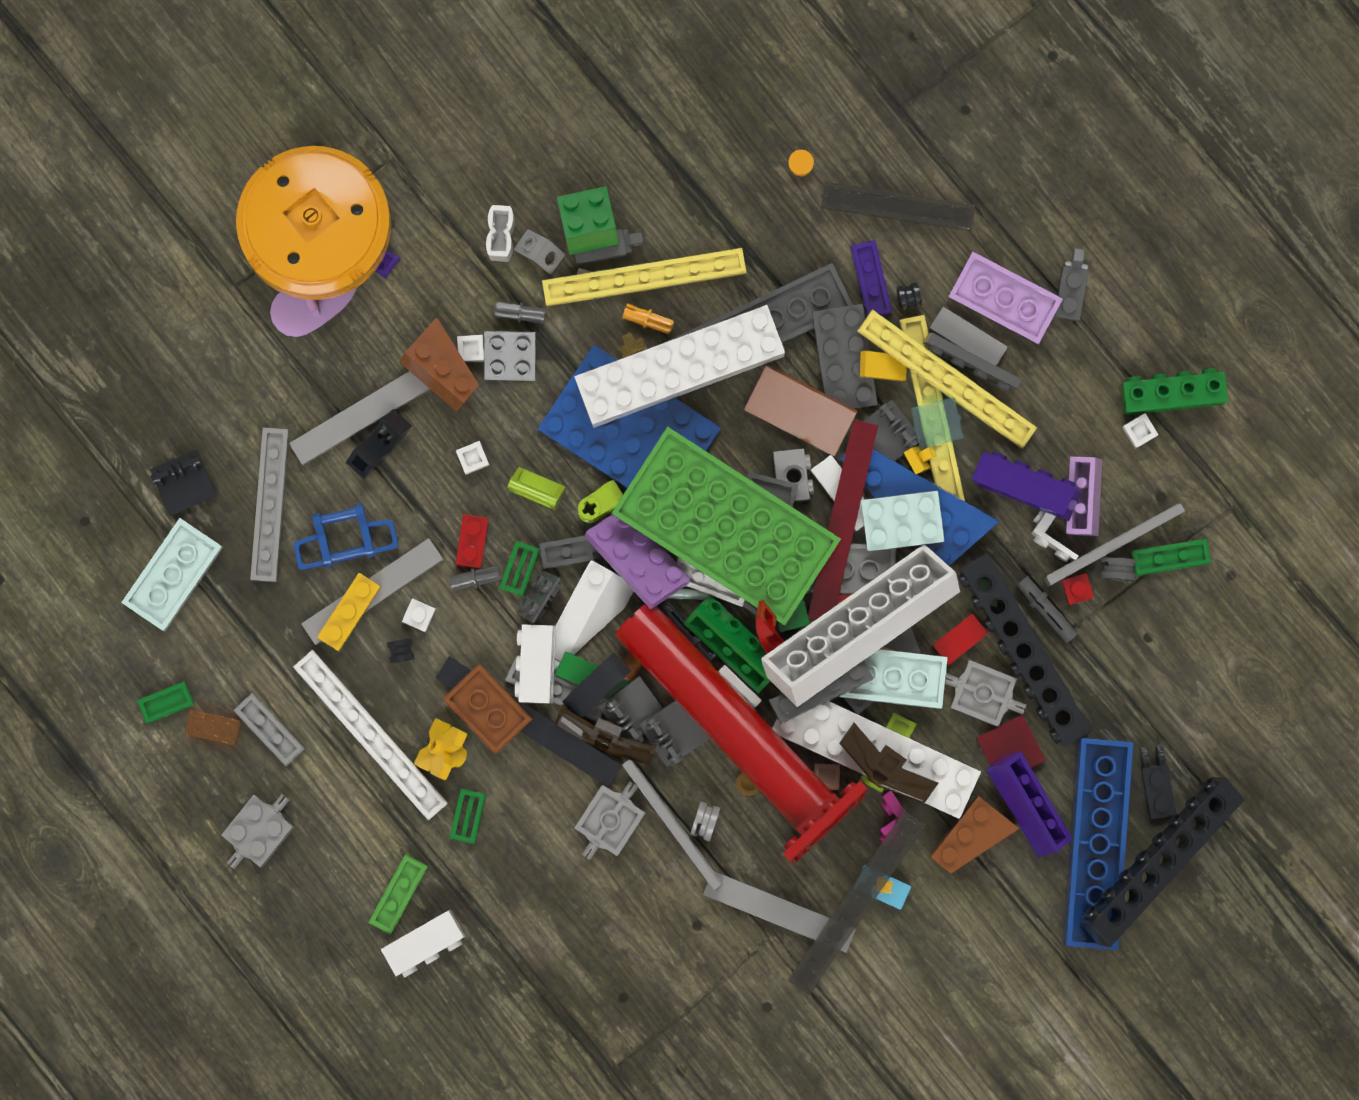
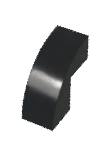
(379, 444)
(596, 686)

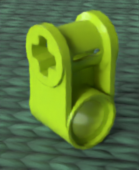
(603, 499)

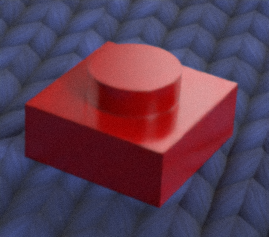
(1077, 589)

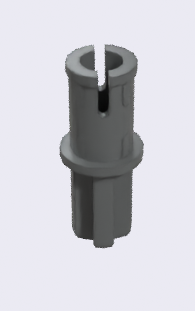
(519, 312)
(475, 578)

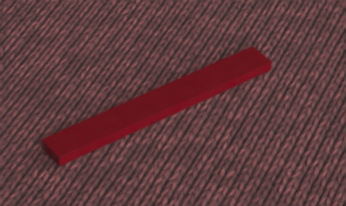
(844, 516)

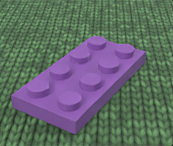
(638, 560)

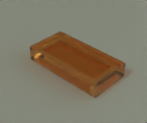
(213, 727)

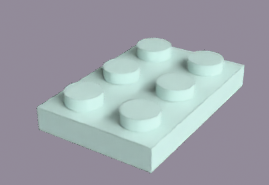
(902, 520)

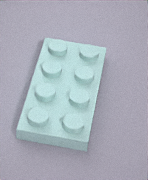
(172, 574)
(903, 679)

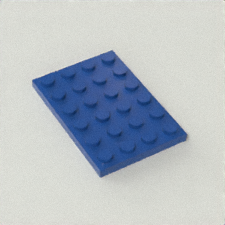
(624, 443)

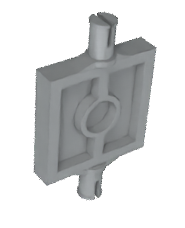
(984, 693)
(609, 820)
(258, 831)

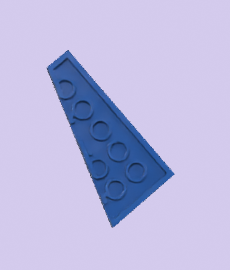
(961, 522)

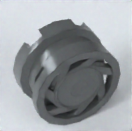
(1118, 569)

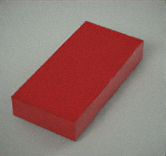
(960, 639)

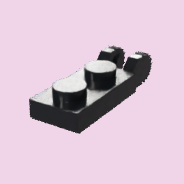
(1157, 785)

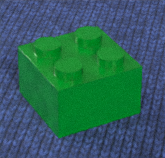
(588, 220)

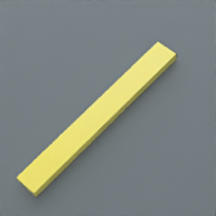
(644, 277)
(946, 379)
(944, 465)

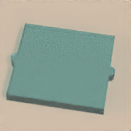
(937, 423)

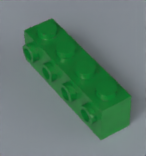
(1173, 393)
(729, 641)

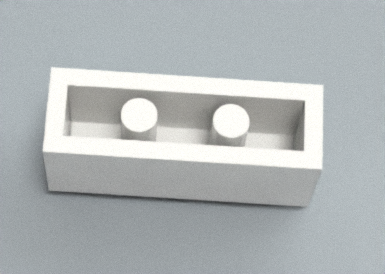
(536, 663)
(423, 944)

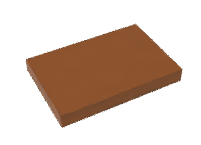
(487, 709)

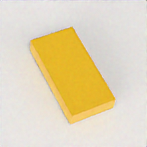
(881, 366)

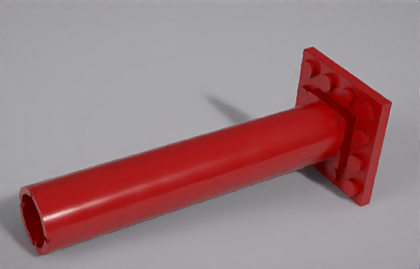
(738, 729)

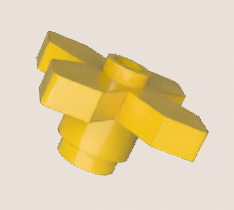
(443, 750)

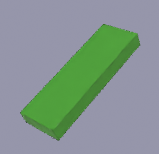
(398, 894)

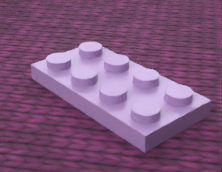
(1005, 297)

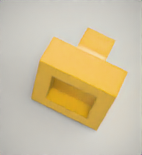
(919, 459)

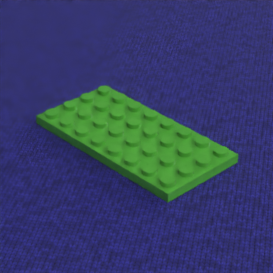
(725, 525)

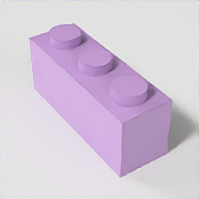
(1087, 475)

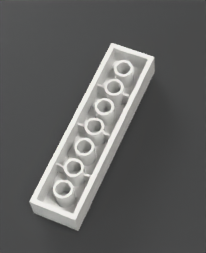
(680, 366)
(860, 625)
(827, 724)

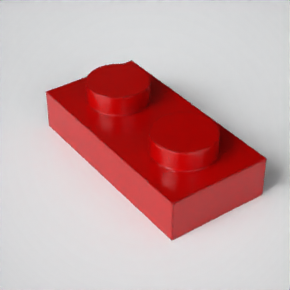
(472, 541)

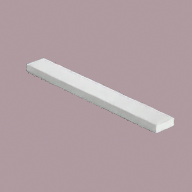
(370, 735)

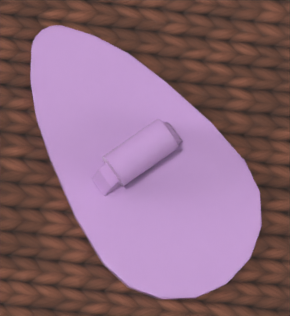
(300, 316)

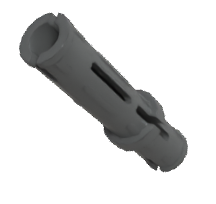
(1047, 609)

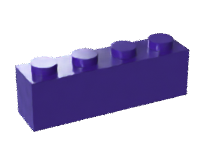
(1027, 486)
(1029, 804)

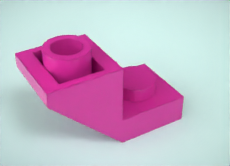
(891, 806)

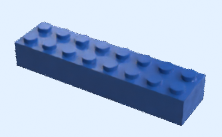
(1096, 831)

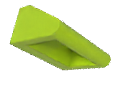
(536, 488)

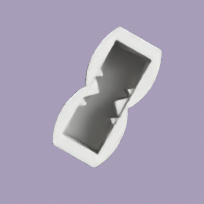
(501, 226)

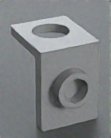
(536, 249)

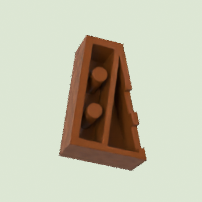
(440, 366)
(971, 835)

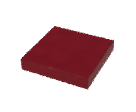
(1011, 738)

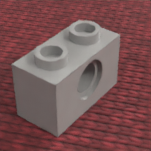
(794, 460)

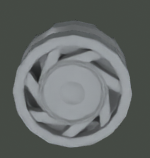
(705, 821)

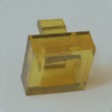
(631, 346)

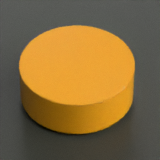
(801, 163)

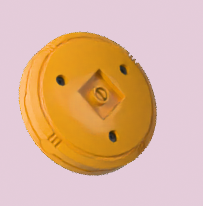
(313, 223)

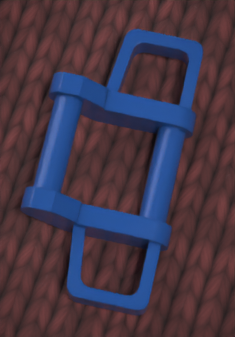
(330, 558)

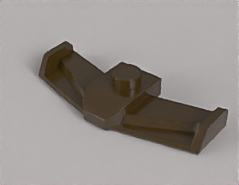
(604, 737)
(885, 767)

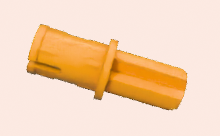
(648, 319)

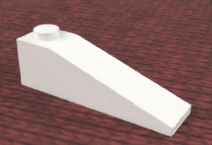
(592, 606)

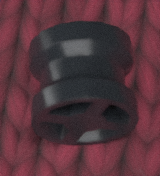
(909, 296)
(400, 650)

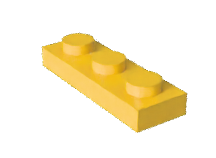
(349, 612)

